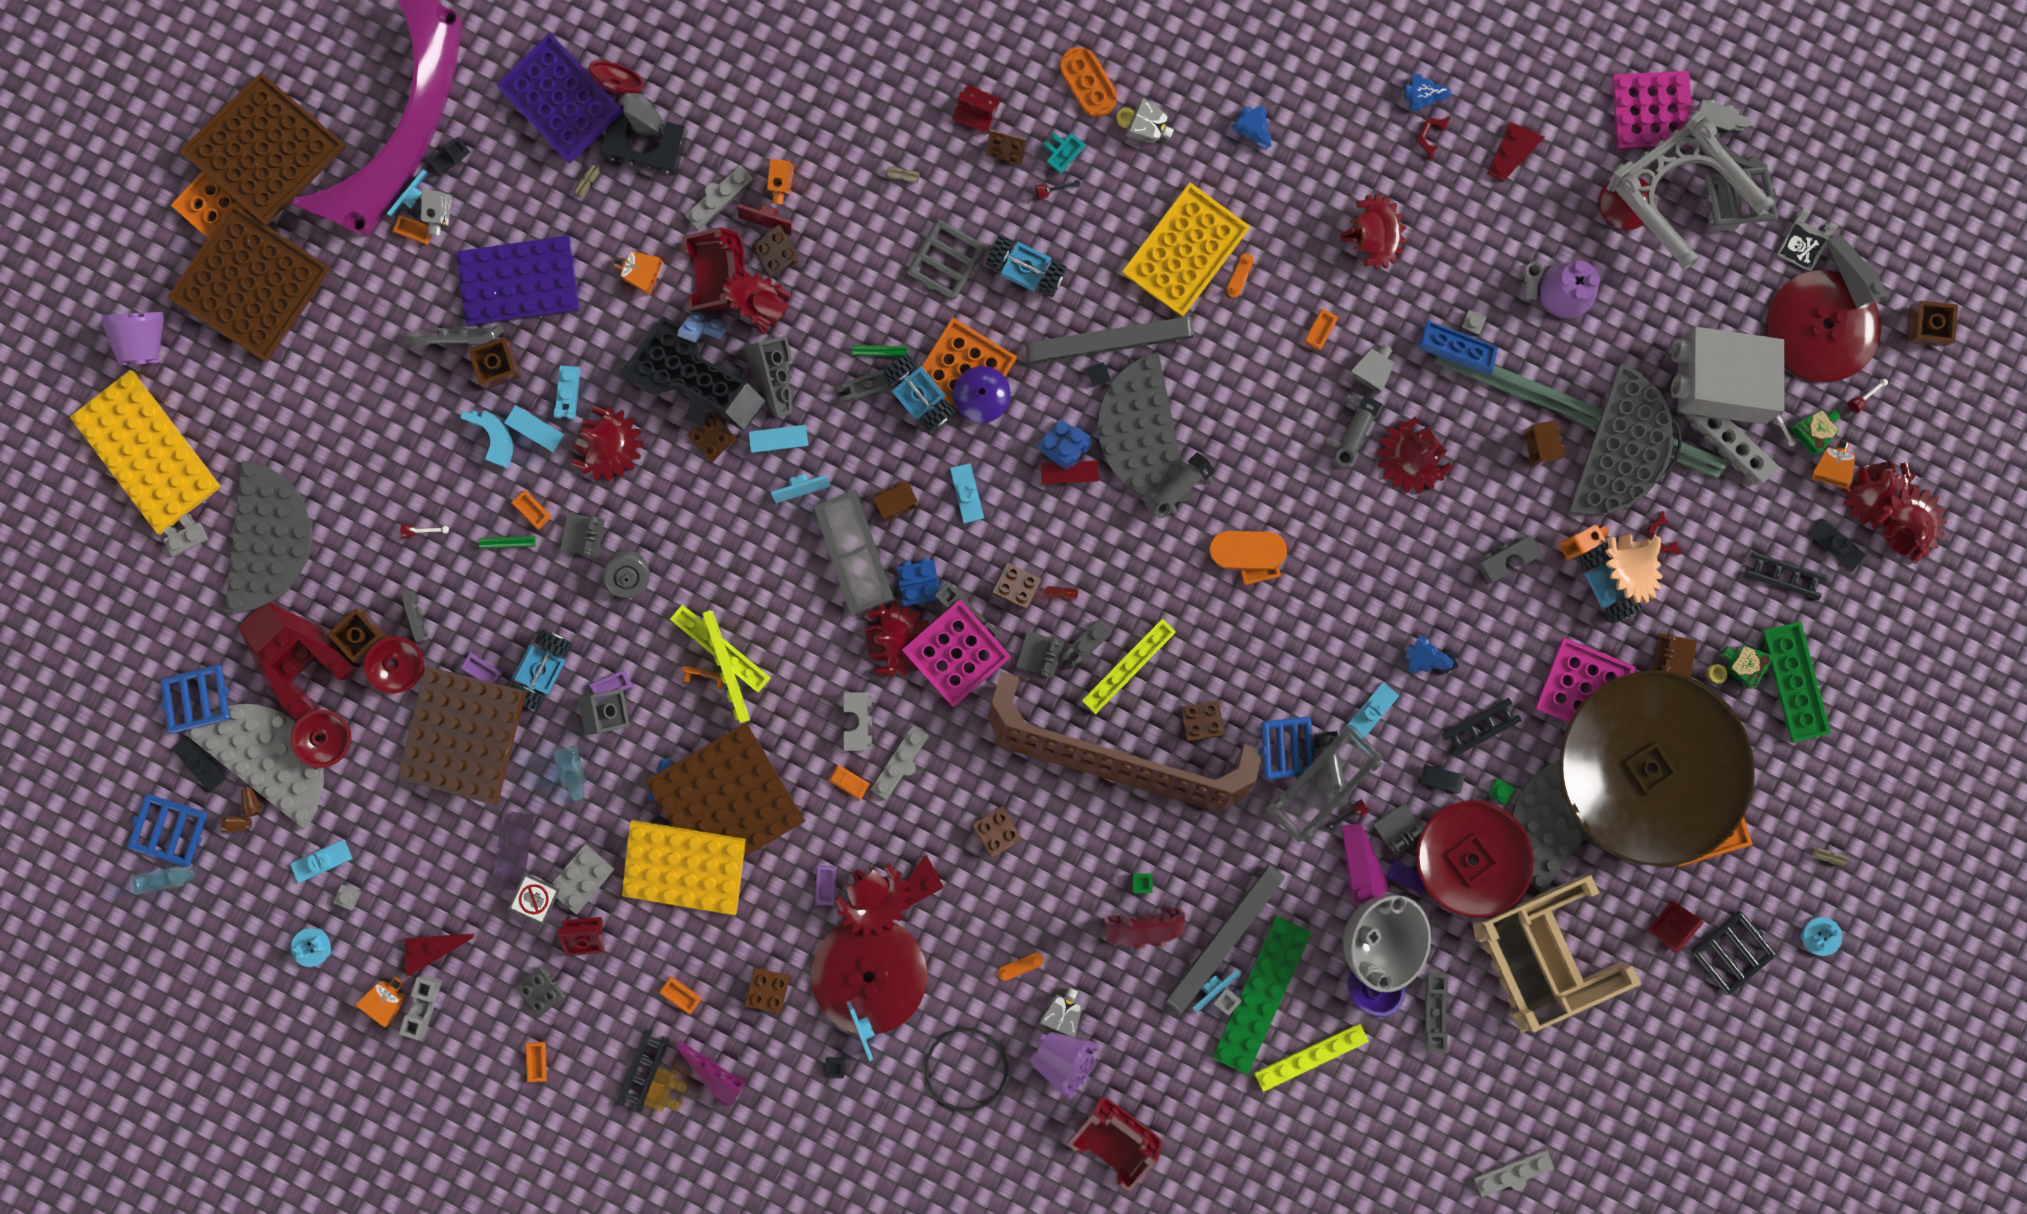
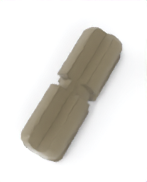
(907, 175)
(589, 177)
(1829, 856)

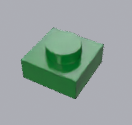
(1500, 791)
(1142, 883)

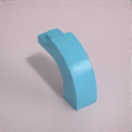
(501, 442)

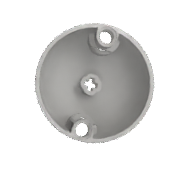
(1387, 942)

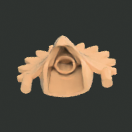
(1635, 566)

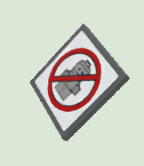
(534, 899)

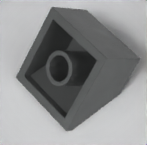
(603, 715)

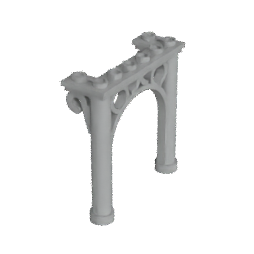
(1702, 136)

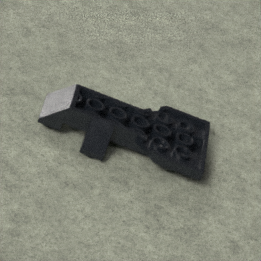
(708, 387)

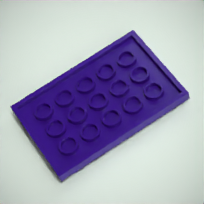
(559, 98)
(518, 281)

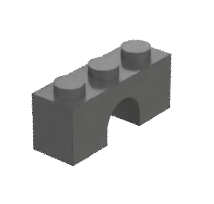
(1523, 550)

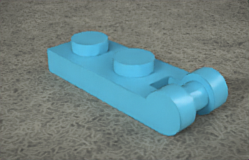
(567, 392)

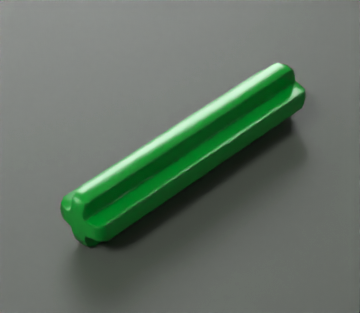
(879, 351)
(507, 542)

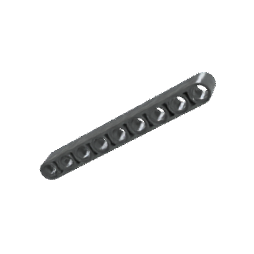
(1109, 340)
(1224, 939)

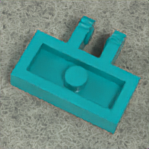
(1065, 153)

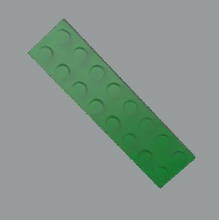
(1261, 994)

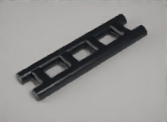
(1778, 566)
(1486, 716)
(640, 1059)

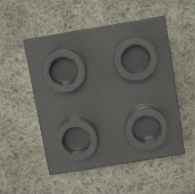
(582, 534)
(1040, 654)
(1399, 829)
(540, 991)

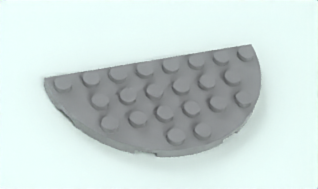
(260, 753)

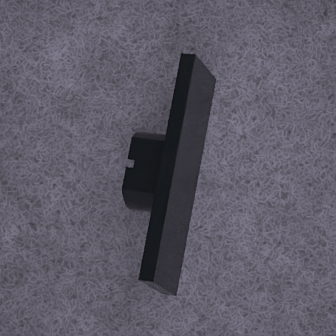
(1837, 544)
(199, 764)

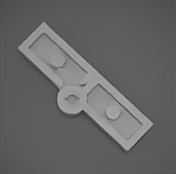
(719, 197)
(900, 763)
(1513, 1173)

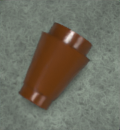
(249, 803)
(235, 823)

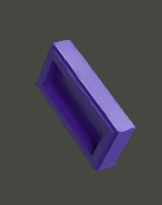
(1405, 876)

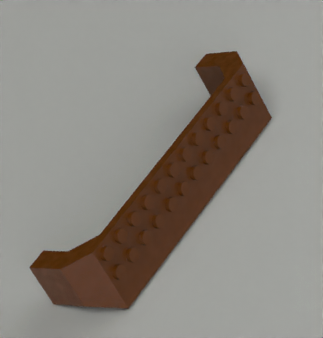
(1017, 736)

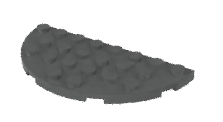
(1139, 429)
(1627, 448)
(269, 539)
(1548, 824)

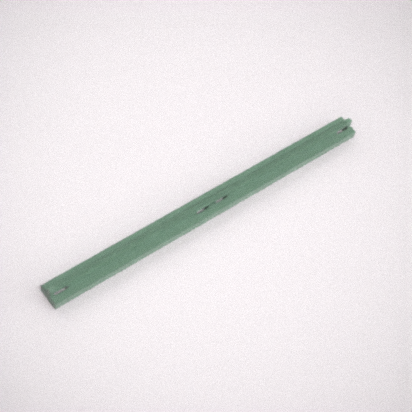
(1557, 402)

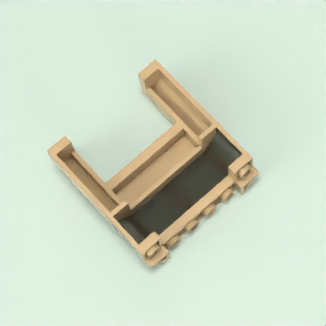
(1538, 964)

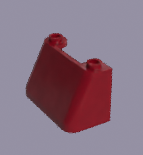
(716, 256)
(1118, 1142)

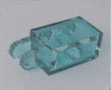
(571, 771)
(162, 879)

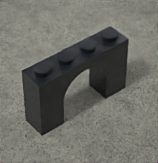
(664, 158)

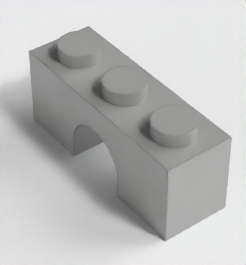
(859, 738)
(418, 1018)

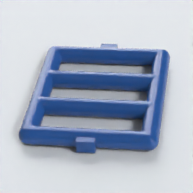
(207, 719)
(1265, 749)
(151, 848)

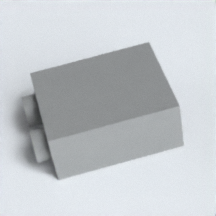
(1729, 375)

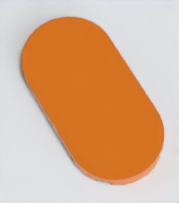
(1088, 82)
(1248, 550)

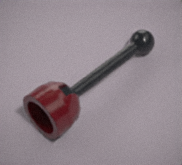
(1043, 190)
(1358, 809)

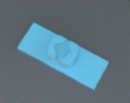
(410, 195)
(534, 428)
(778, 438)
(799, 487)
(967, 493)
(1374, 709)
(321, 861)
(1214, 988)
(864, 1029)

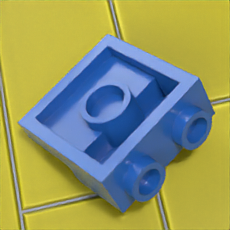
(1064, 444)
(918, 582)

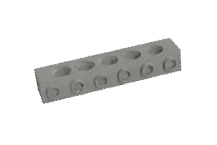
(1735, 438)

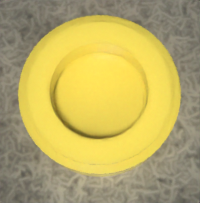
(1124, 117)
(1716, 674)

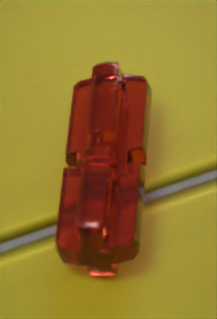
(1071, 593)

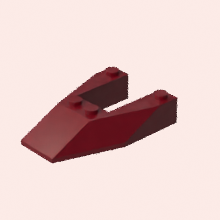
(284, 647)
(1145, 929)

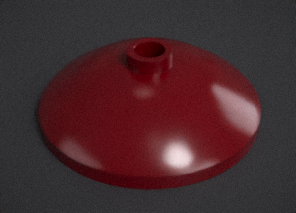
(615, 77)
(1617, 212)
(400, 675)
(334, 741)

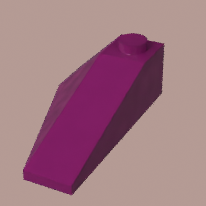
(1363, 869)
(717, 1079)

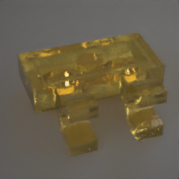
(660, 1090)

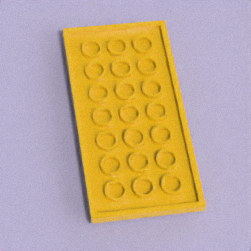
(145, 452)

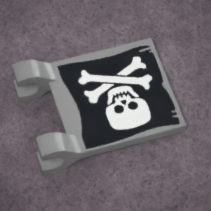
(1805, 243)

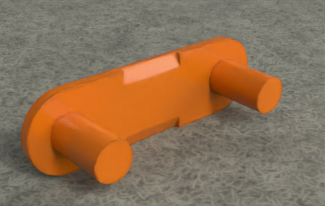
(1240, 275)
(688, 670)
(1020, 966)

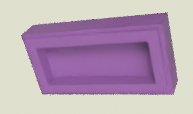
(481, 669)
(613, 682)
(826, 885)

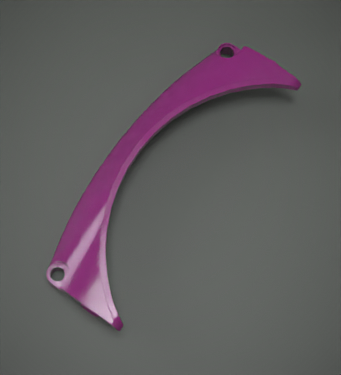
(379, 184)

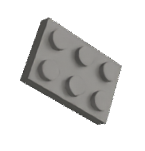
(582, 878)

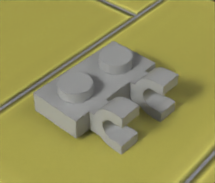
(186, 539)

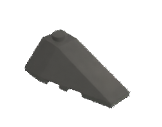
(643, 116)
(1858, 276)
(770, 367)

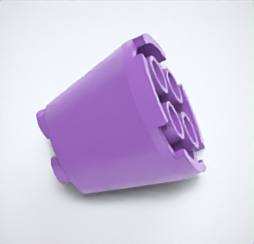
(1561, 294)
(134, 336)
(1064, 1061)

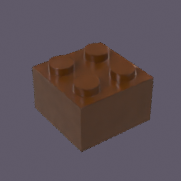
(1932, 323)
(494, 363)
(1544, 443)
(896, 501)
(356, 634)

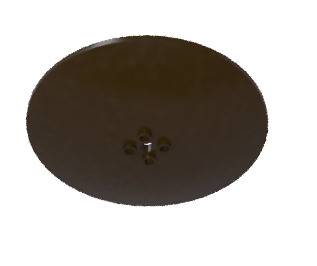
(1699, 762)

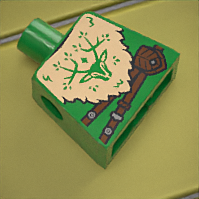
(1816, 430)
(1746, 664)

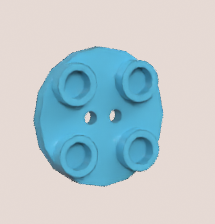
(1815, 943)
(319, 944)

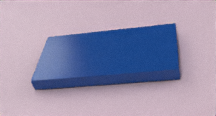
(1458, 347)

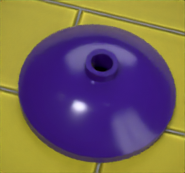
(982, 407)
(1380, 1005)

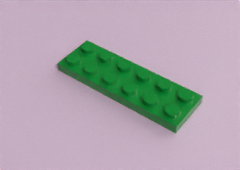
(1796, 682)

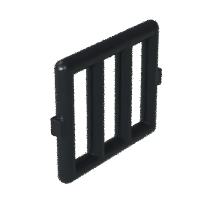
(1741, 977)

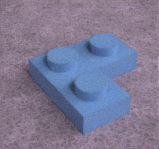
(698, 324)

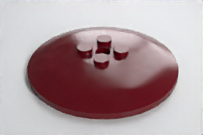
(1809, 347)
(1502, 854)
(897, 982)

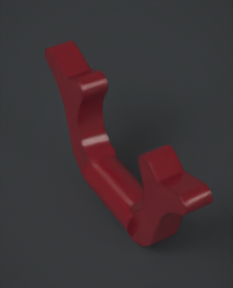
(1423, 132)
(1652, 532)

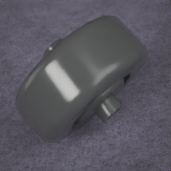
(626, 574)

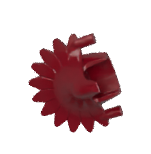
(1377, 231)
(757, 299)
(607, 444)
(1412, 457)
(1874, 488)
(1912, 523)
(891, 635)
(874, 900)

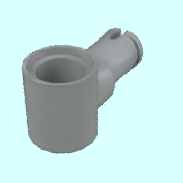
(1532, 281)

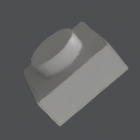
(1473, 322)
(347, 897)
(1227, 1001)

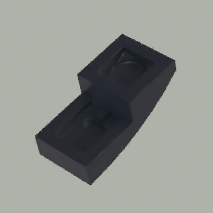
(449, 156)
(1442, 778)

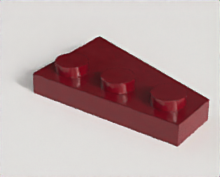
(1513, 149)

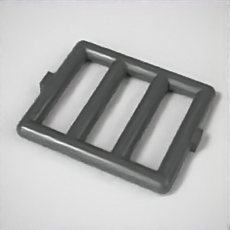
(1736, 218)
(931, 240)

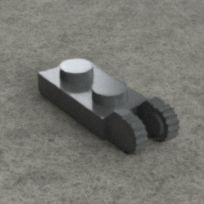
(863, 386)
(414, 616)
(1087, 643)

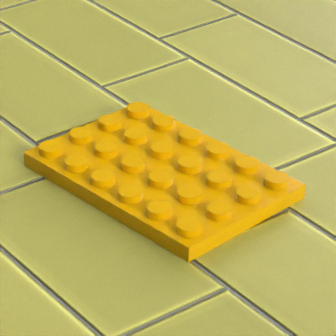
(1186, 250)
(683, 867)

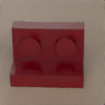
(976, 109)
(1675, 926)
(582, 936)

